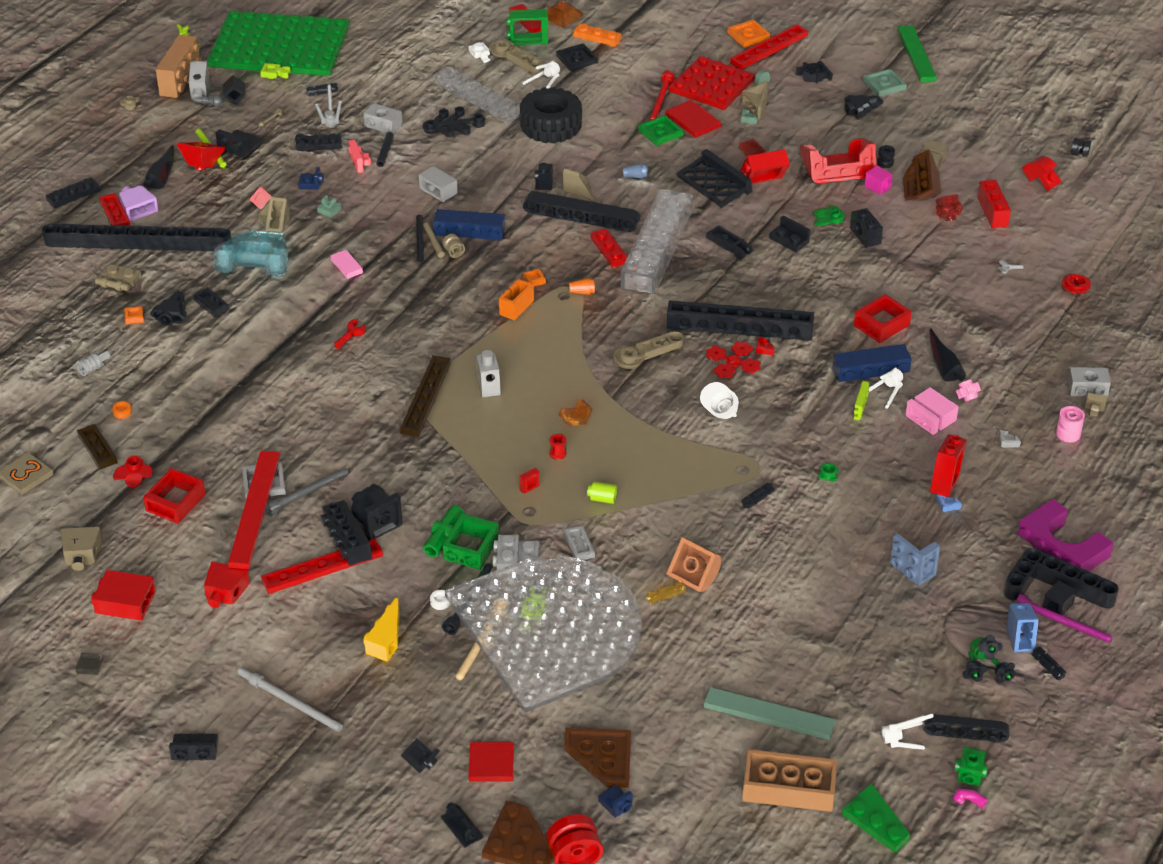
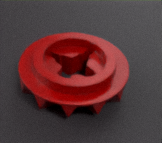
(1082, 282)

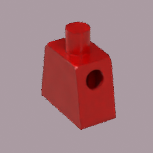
(225, 584)

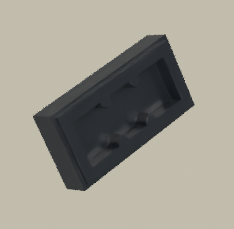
(211, 302)

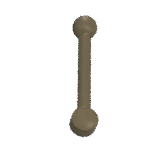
(278, 112)

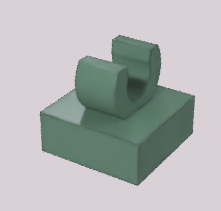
(329, 207)

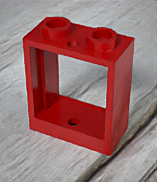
(766, 166)
(880, 332)
(948, 465)
(174, 512)

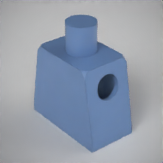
(1022, 620)

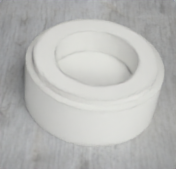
(438, 600)

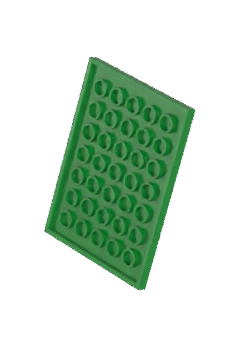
(295, 41)

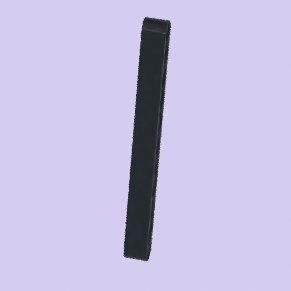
(134, 237)

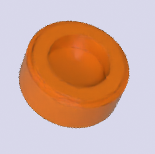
(122, 409)

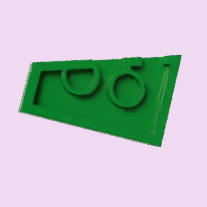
(877, 819)

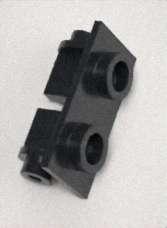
(461, 825)

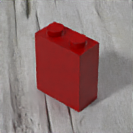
(123, 595)

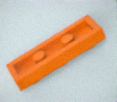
(597, 34)

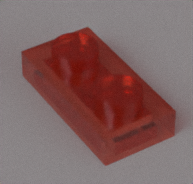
(751, 147)

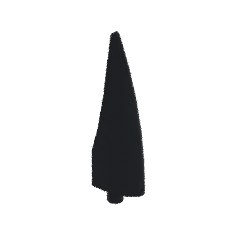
(160, 171)
(946, 360)

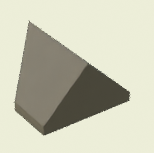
(755, 99)
(576, 184)
(275, 215)

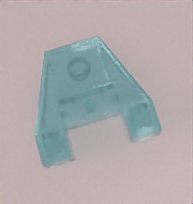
(253, 250)

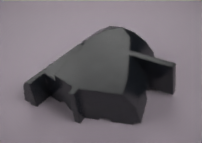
(814, 72)

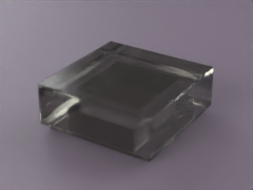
(89, 663)

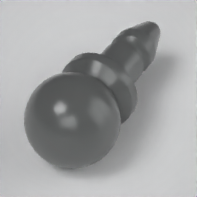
(215, 100)

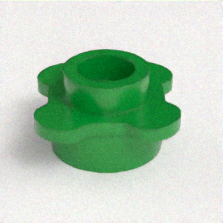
(828, 472)

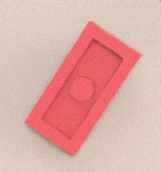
(357, 157)

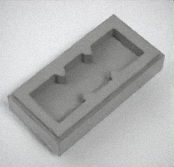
(579, 543)

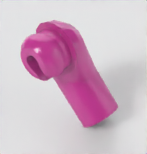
(973, 796)

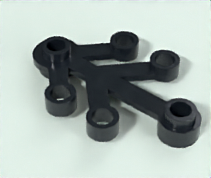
(452, 123)

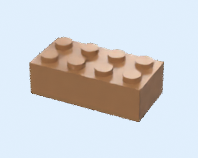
(175, 66)
(789, 780)

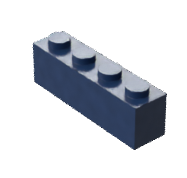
(469, 224)
(870, 362)

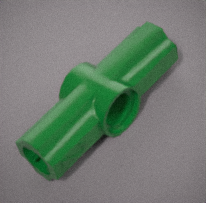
(441, 530)

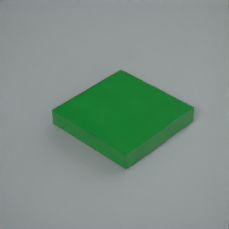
(660, 130)

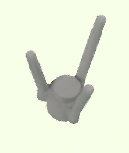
(329, 119)

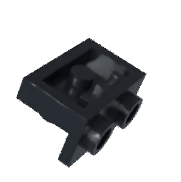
(790, 234)
(193, 747)

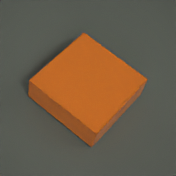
(534, 277)
(134, 315)

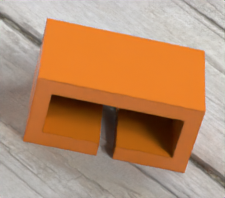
(516, 300)

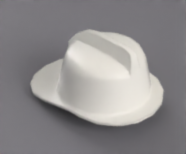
(719, 400)

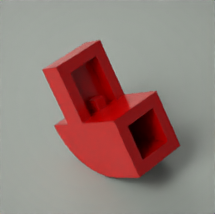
(1042, 168)

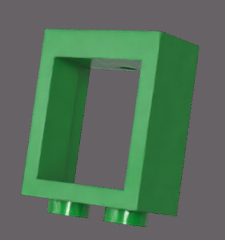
(528, 38)
(473, 527)

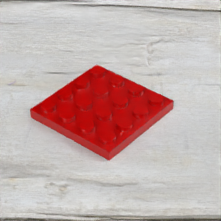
(712, 83)

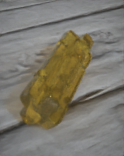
(666, 592)

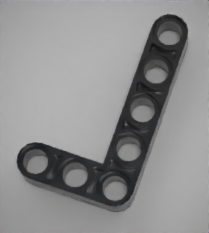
(1050, 570)

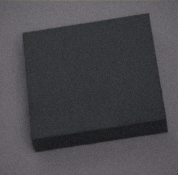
(576, 57)

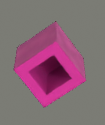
(878, 180)

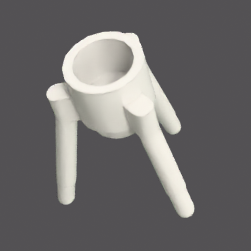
(550, 70)
(891, 379)
(893, 732)

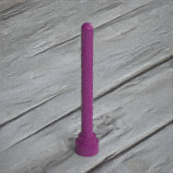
(1065, 620)

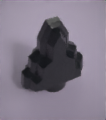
(861, 105)
(171, 310)

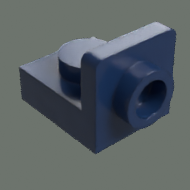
(311, 181)
(616, 801)

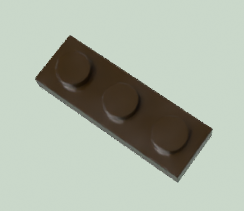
(97, 446)

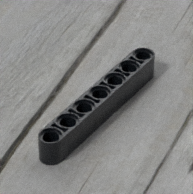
(581, 211)

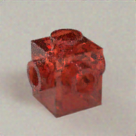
(948, 207)

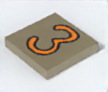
(25, 473)

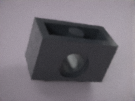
(866, 227)

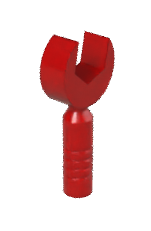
(352, 331)

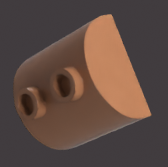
(694, 565)

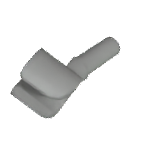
(1007, 267)

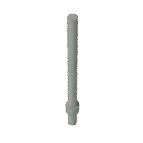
(258, 681)

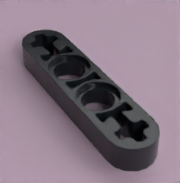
(998, 729)

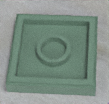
(884, 82)

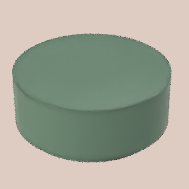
(762, 76)

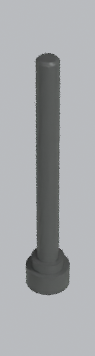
(275, 505)

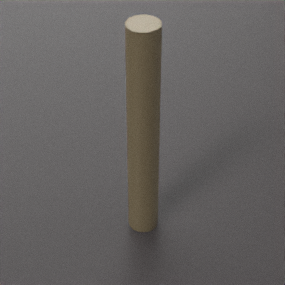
(433, 239)

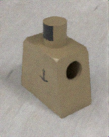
(81, 546)

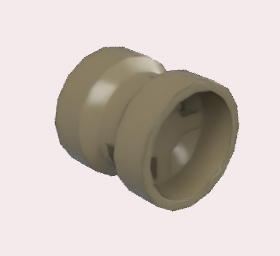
(453, 245)

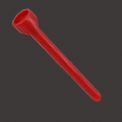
(666, 78)

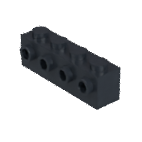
(346, 532)

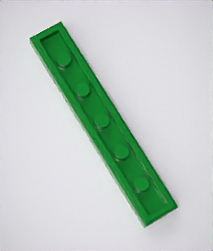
(916, 53)

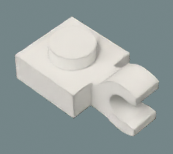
(480, 50)

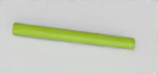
(203, 138)

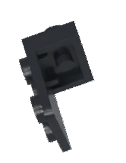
(237, 142)

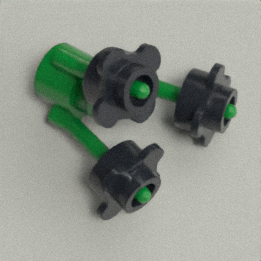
(982, 649)

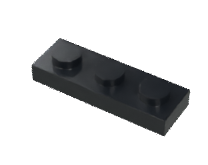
(72, 192)

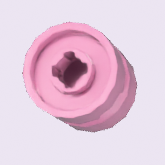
(1070, 424)

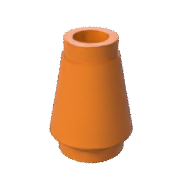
(582, 286)

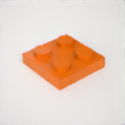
(748, 33)

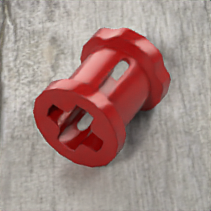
(557, 444)

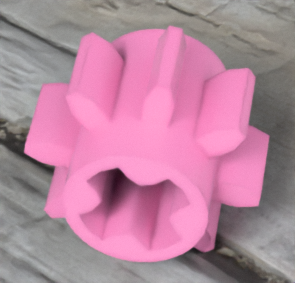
(968, 390)

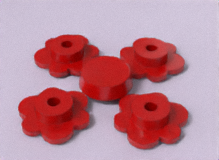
(733, 361)

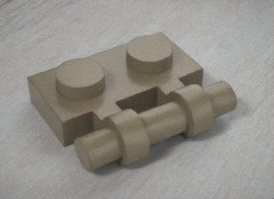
(118, 278)

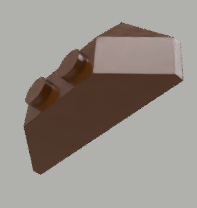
(922, 178)

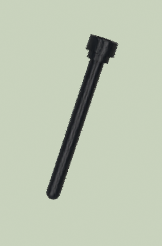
(452, 623)

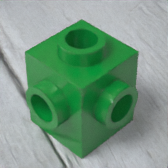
(971, 766)

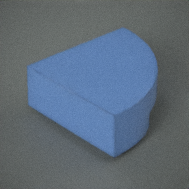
(948, 504)

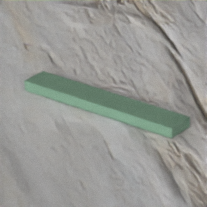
(769, 713)

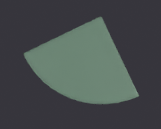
(747, 117)

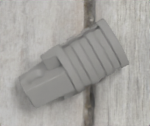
(92, 362)

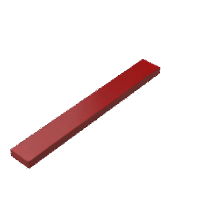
(254, 510)

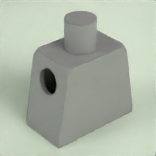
(201, 86)
(487, 365)

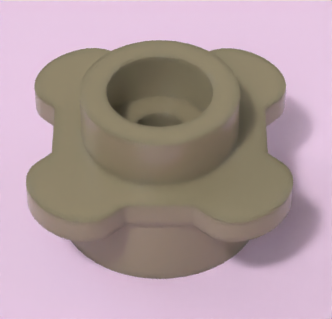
(129, 102)

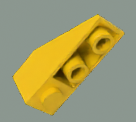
(383, 638)

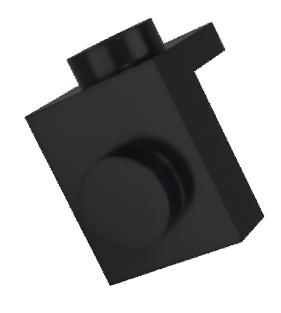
(419, 756)

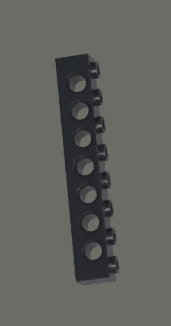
(740, 320)

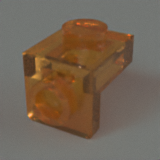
(577, 415)

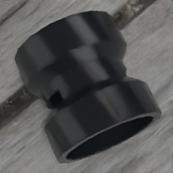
(1081, 147)
(886, 156)

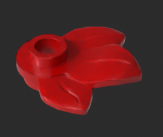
(133, 471)

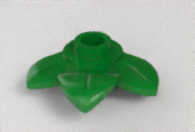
(828, 215)

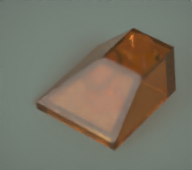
(563, 14)

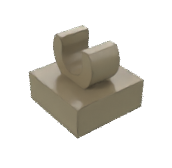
(1095, 403)

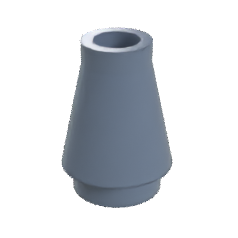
(636, 171)

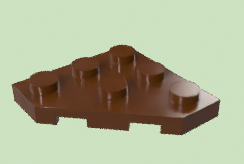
(602, 753)
(517, 838)

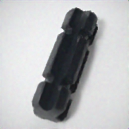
(321, 89)
(757, 495)
(1048, 663)

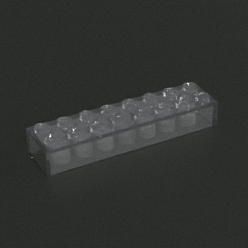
(656, 241)

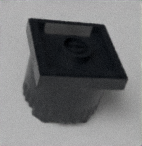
(377, 511)

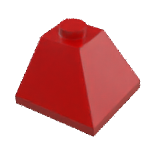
(200, 153)

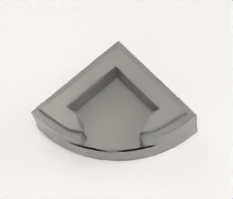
(1007, 439)

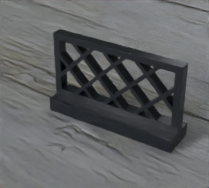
(724, 172)

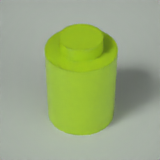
(602, 492)

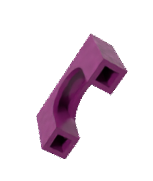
(1037, 530)

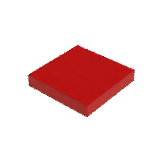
(491, 761)

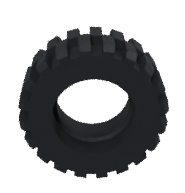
(551, 115)

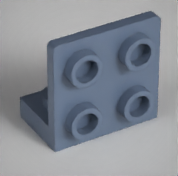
(914, 563)

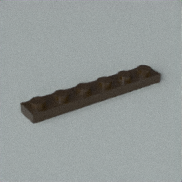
(425, 396)

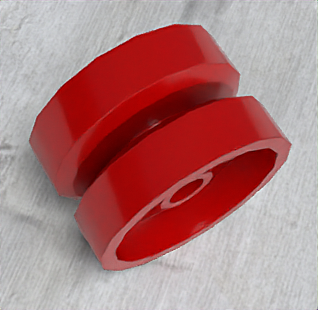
(574, 840)

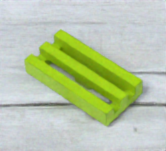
(861, 400)

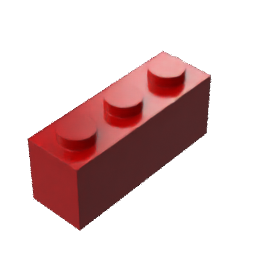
(994, 203)

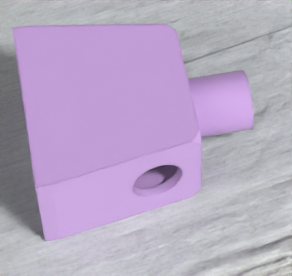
(137, 202)

